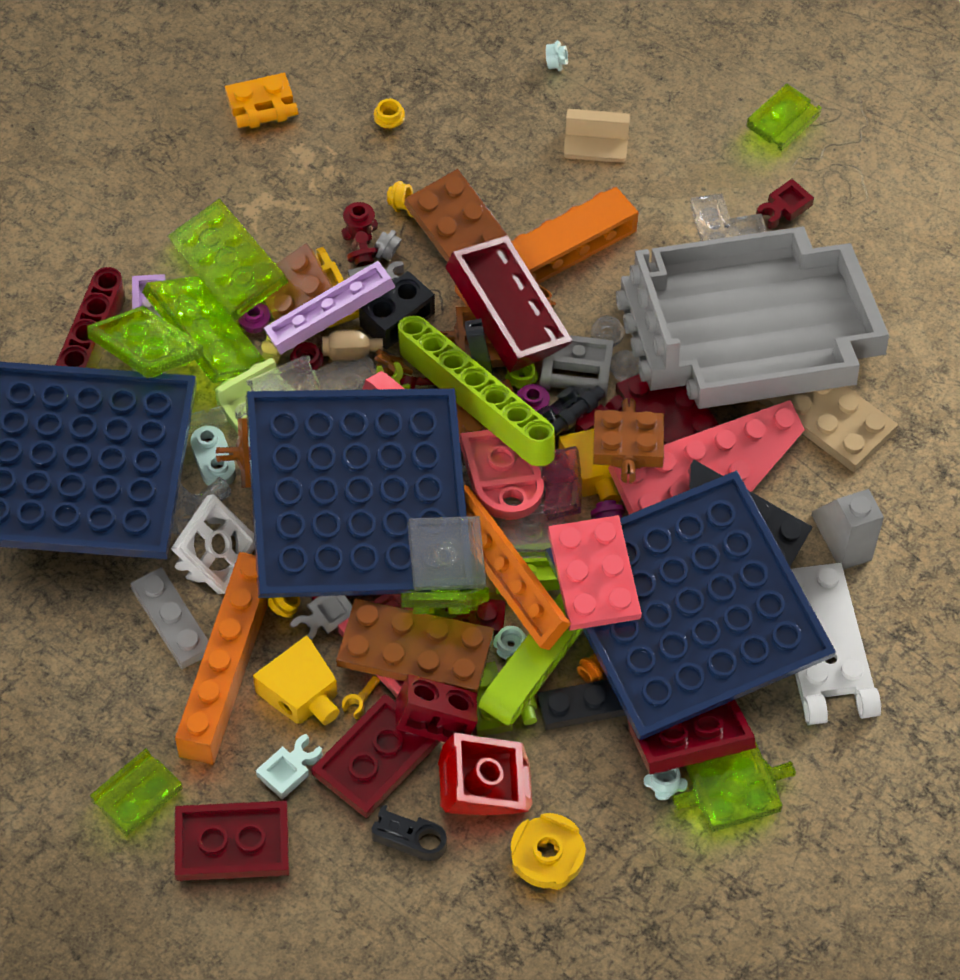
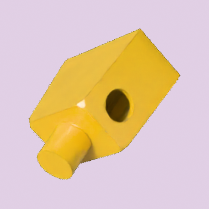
(595, 478)
(299, 684)

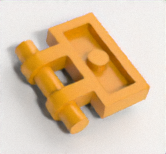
(261, 100)

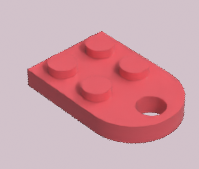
(500, 474)

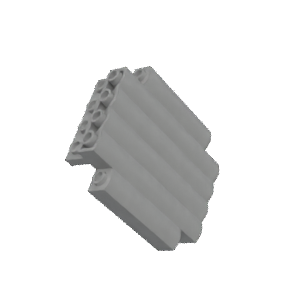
(750, 317)

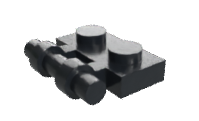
(570, 406)

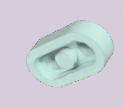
(206, 455)

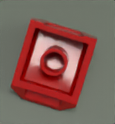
(484, 776)

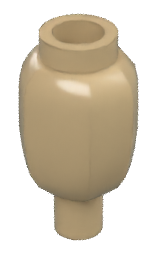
(349, 344)

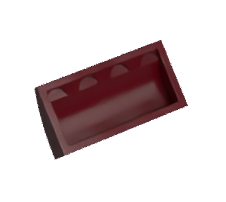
(508, 302)

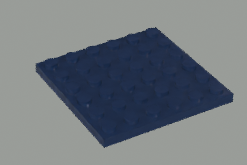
(91, 458)
(341, 481)
(713, 608)

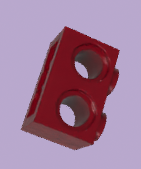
(435, 709)

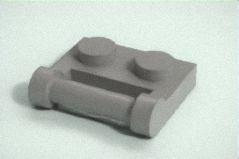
(582, 355)

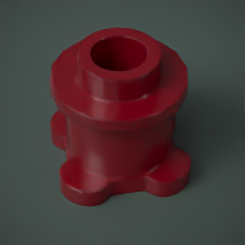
(359, 217)

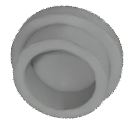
(387, 245)

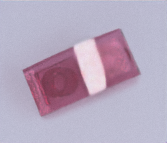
(563, 484)

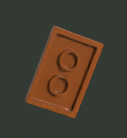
(453, 214)

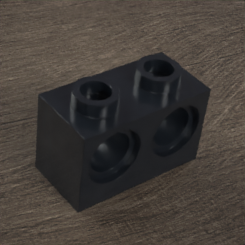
(407, 299)

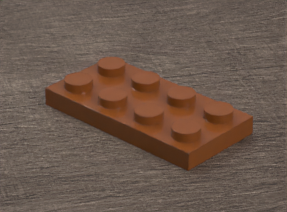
(401, 643)

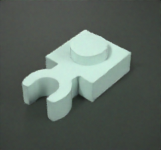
(288, 770)

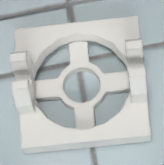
(214, 513)

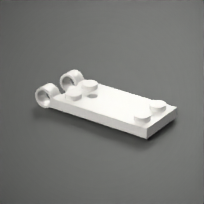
(850, 674)

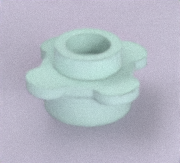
(666, 783)

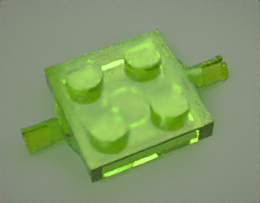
(735, 788)

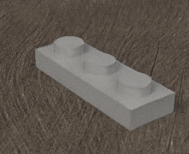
(171, 617)

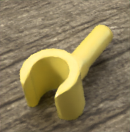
(269, 350)

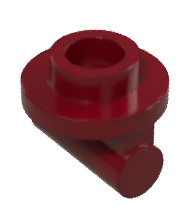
(361, 253)

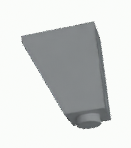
(850, 527)

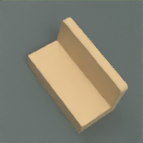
(596, 135)

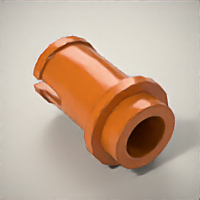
(590, 669)

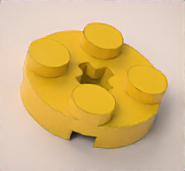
(552, 871)

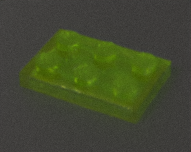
(145, 341)

